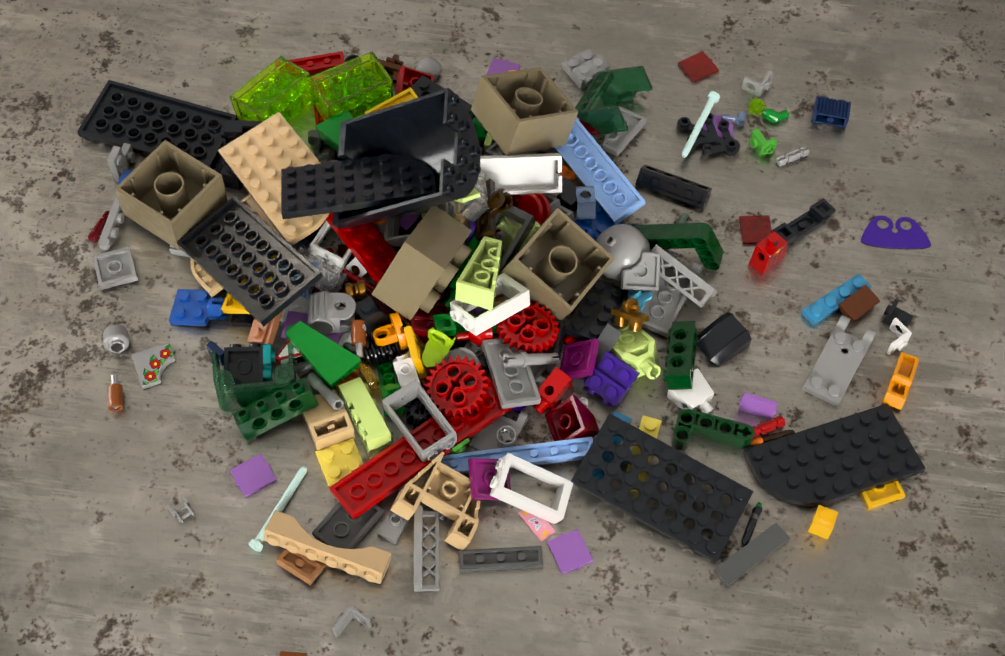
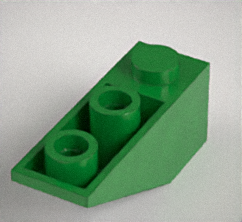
(388, 382)

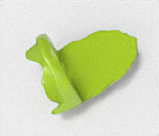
(436, 348)

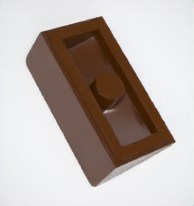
(858, 303)

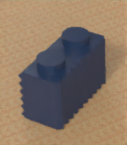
(831, 111)

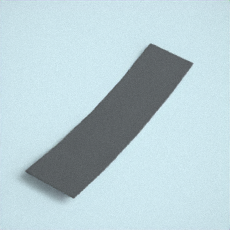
(606, 342)

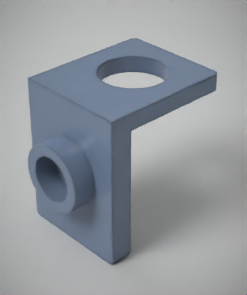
(586, 206)

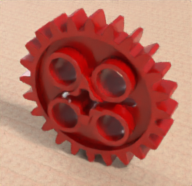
(529, 329)
(472, 394)

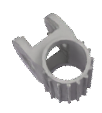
(326, 312)

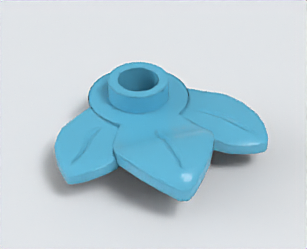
(641, 296)

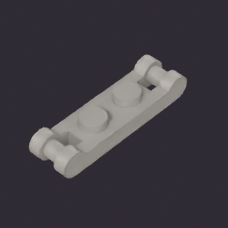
(111, 227)

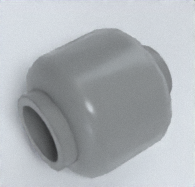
(116, 338)

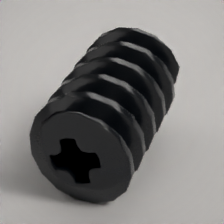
(377, 352)

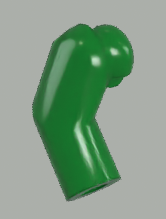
(774, 116)

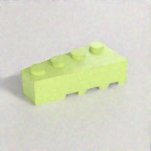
(480, 275)
(365, 416)

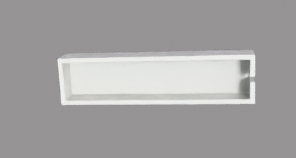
(524, 172)

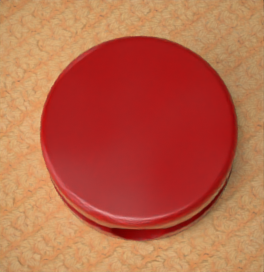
(536, 205)

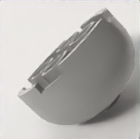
(625, 245)

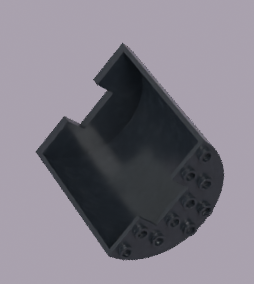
(428, 129)

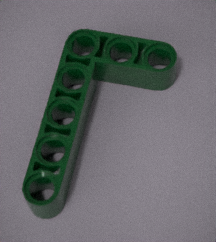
(686, 235)

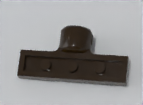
(497, 204)

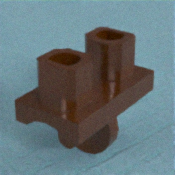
(392, 66)

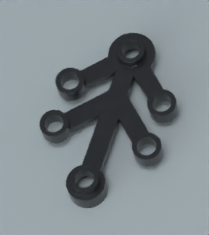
(728, 145)

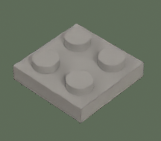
(115, 268)

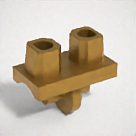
(630, 313)

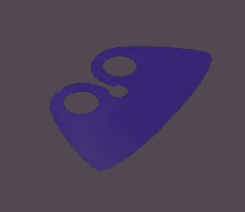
(903, 239)

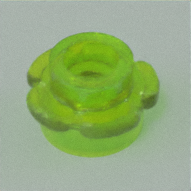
(756, 106)

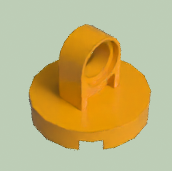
(393, 331)

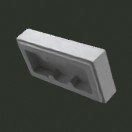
(392, 527)

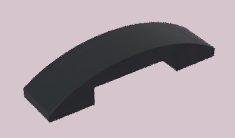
(806, 222)

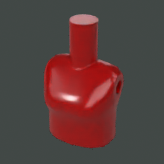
(486, 335)

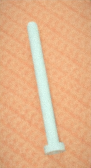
(713, 97)
(256, 544)

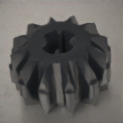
(413, 416)

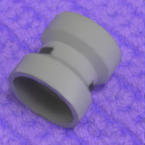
(505, 434)

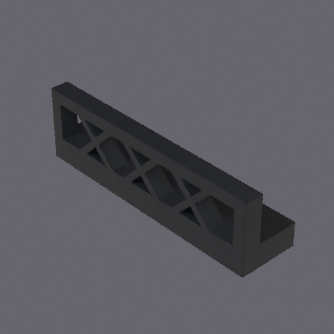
(673, 186)

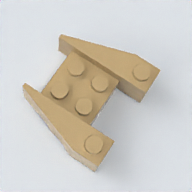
(446, 493)

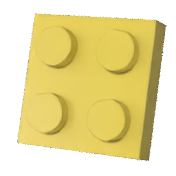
(339, 460)

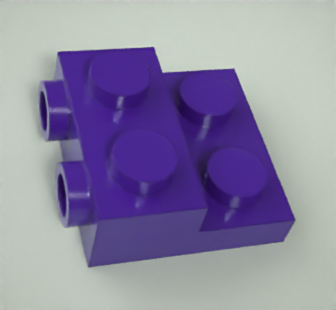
(611, 379)

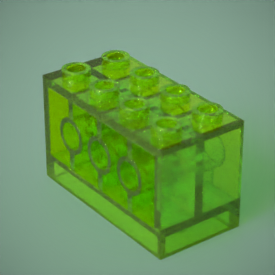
(351, 86)
(275, 89)

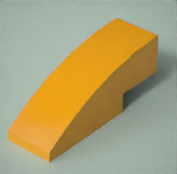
(901, 380)

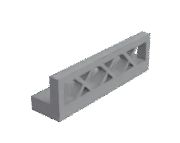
(701, 284)
(418, 550)

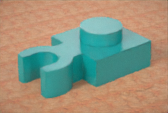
(268, 358)

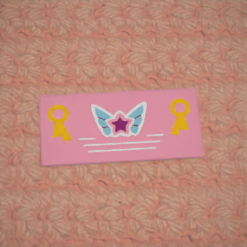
(539, 526)

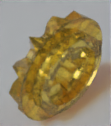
(369, 376)

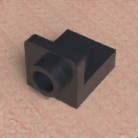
(893, 312)

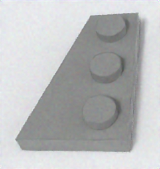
(616, 142)

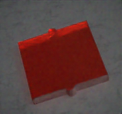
(698, 67)
(754, 228)

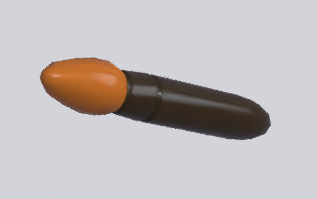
(760, 440)

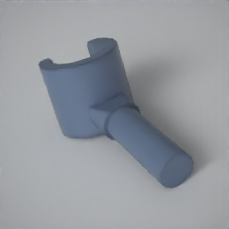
(739, 119)

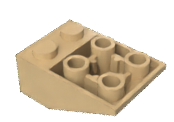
(327, 424)

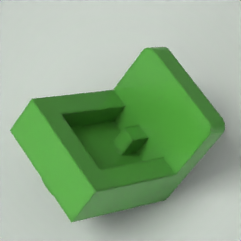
(760, 144)

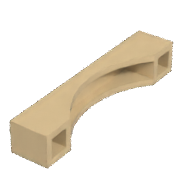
(364, 562)

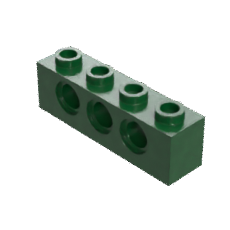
(681, 356)
(275, 409)

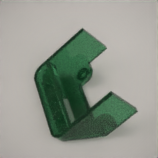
(601, 99)
(235, 397)

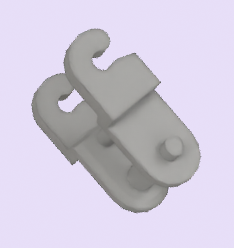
(175, 513)

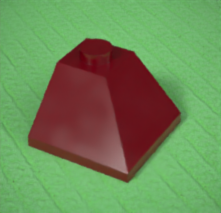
(571, 420)

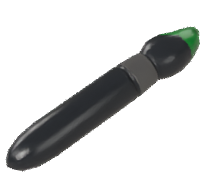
(751, 524)

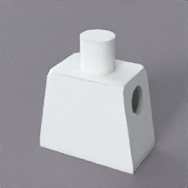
(696, 398)

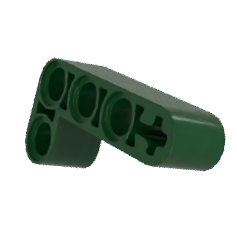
(712, 433)

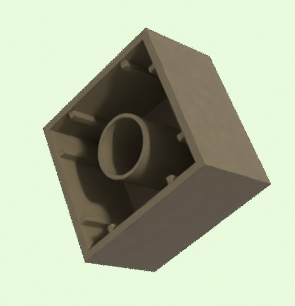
(523, 111)
(171, 193)
(424, 263)
(558, 264)

